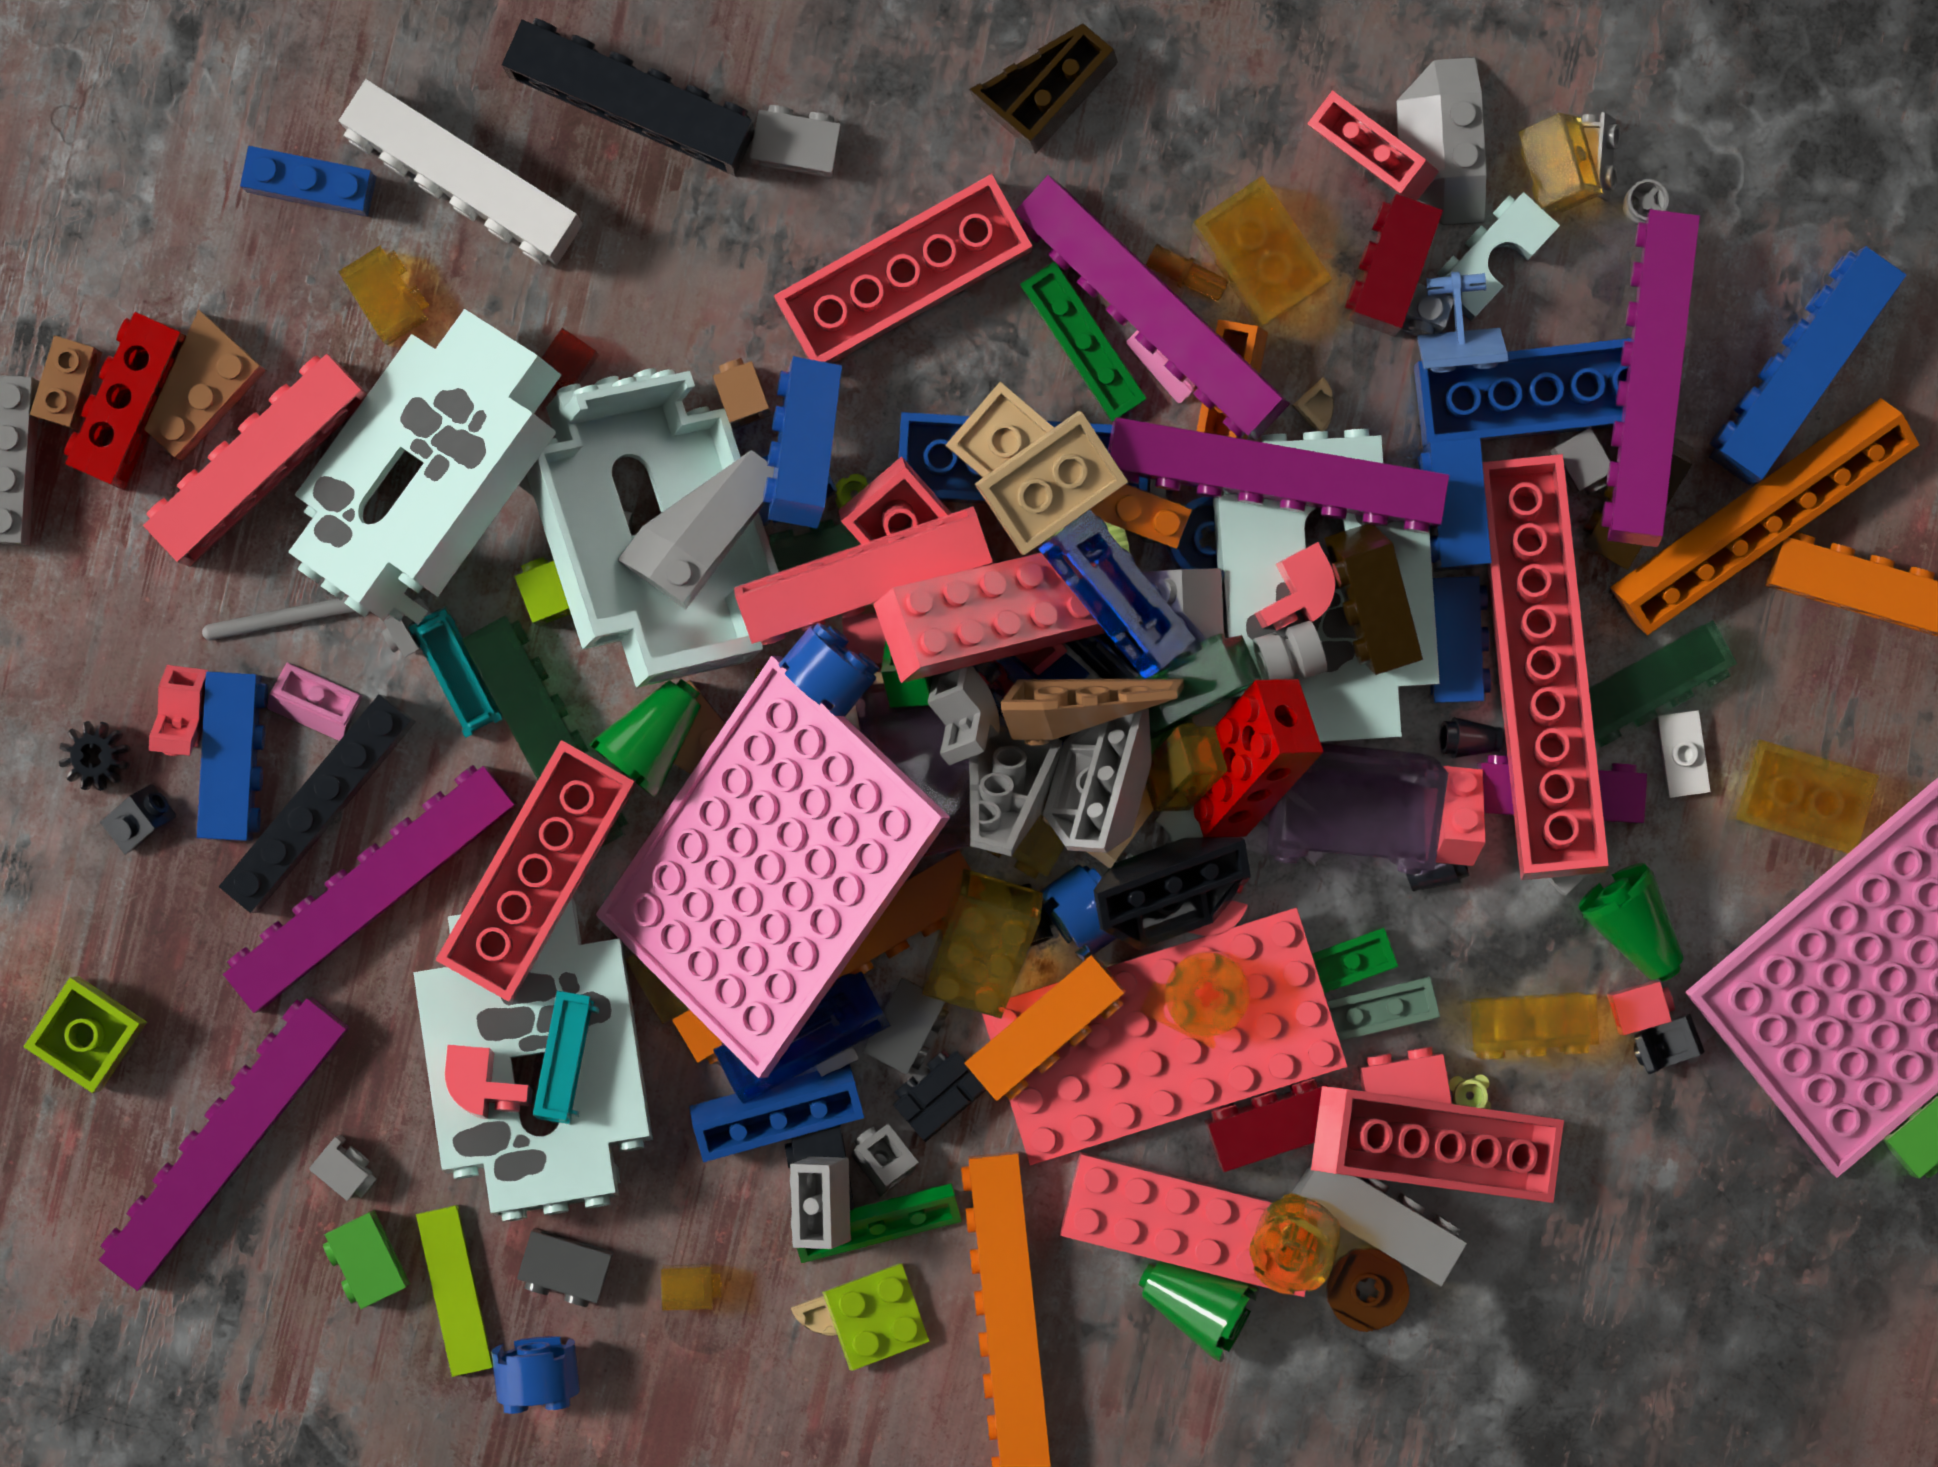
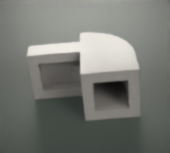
(967, 711)

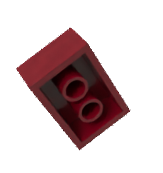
(1392, 264)
(1265, 1126)

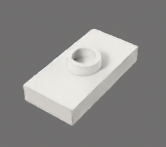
(1683, 754)

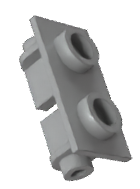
(1602, 140)

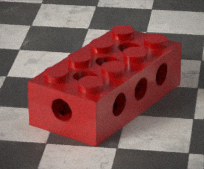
(104, 412)
(1266, 749)

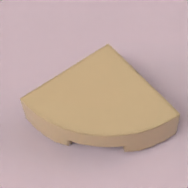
(1316, 405)
(815, 1316)

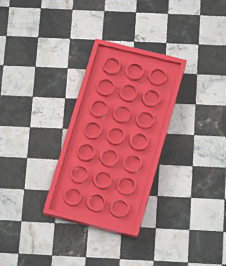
(1146, 1074)

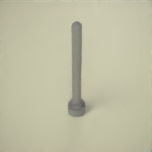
(276, 618)

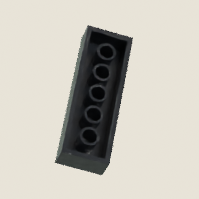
(628, 96)

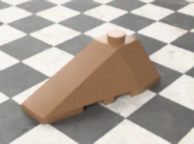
(1058, 707)

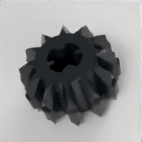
(109, 756)

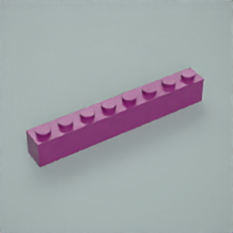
(1152, 308)
(1653, 378)
(1278, 474)
(369, 889)
(224, 1142)

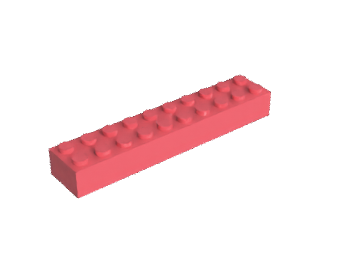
(1543, 670)

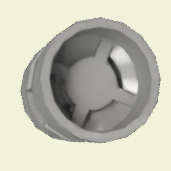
(1291, 654)

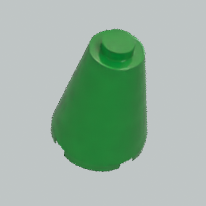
(651, 735)
(1635, 921)
(1199, 1304)

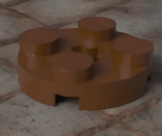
(1390, 1281)

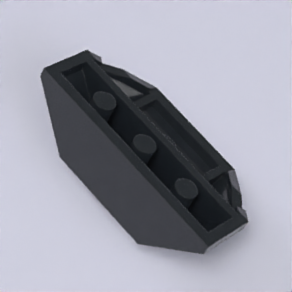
(1171, 889)

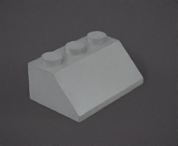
(1194, 597)

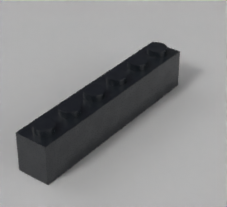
(317, 804)

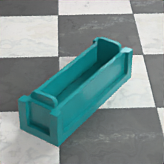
(456, 671)
(563, 1057)

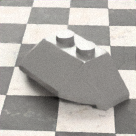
(1445, 125)
(1100, 783)

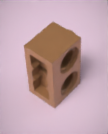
(66, 382)
(741, 393)

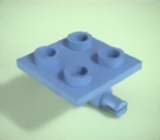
(1472, 347)

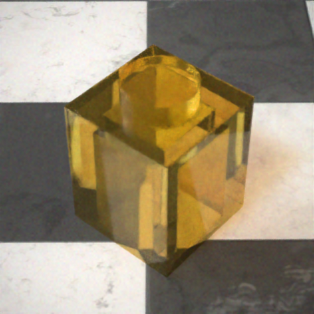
(689, 1286)

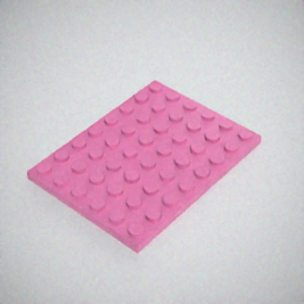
(771, 867)
(1842, 992)

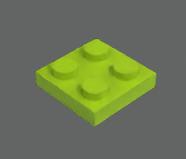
(875, 1316)

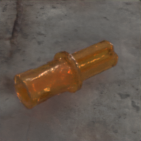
(1187, 272)

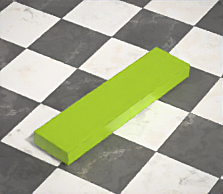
(454, 1290)

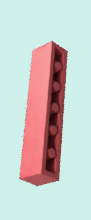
(860, 576)

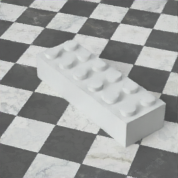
(461, 172)

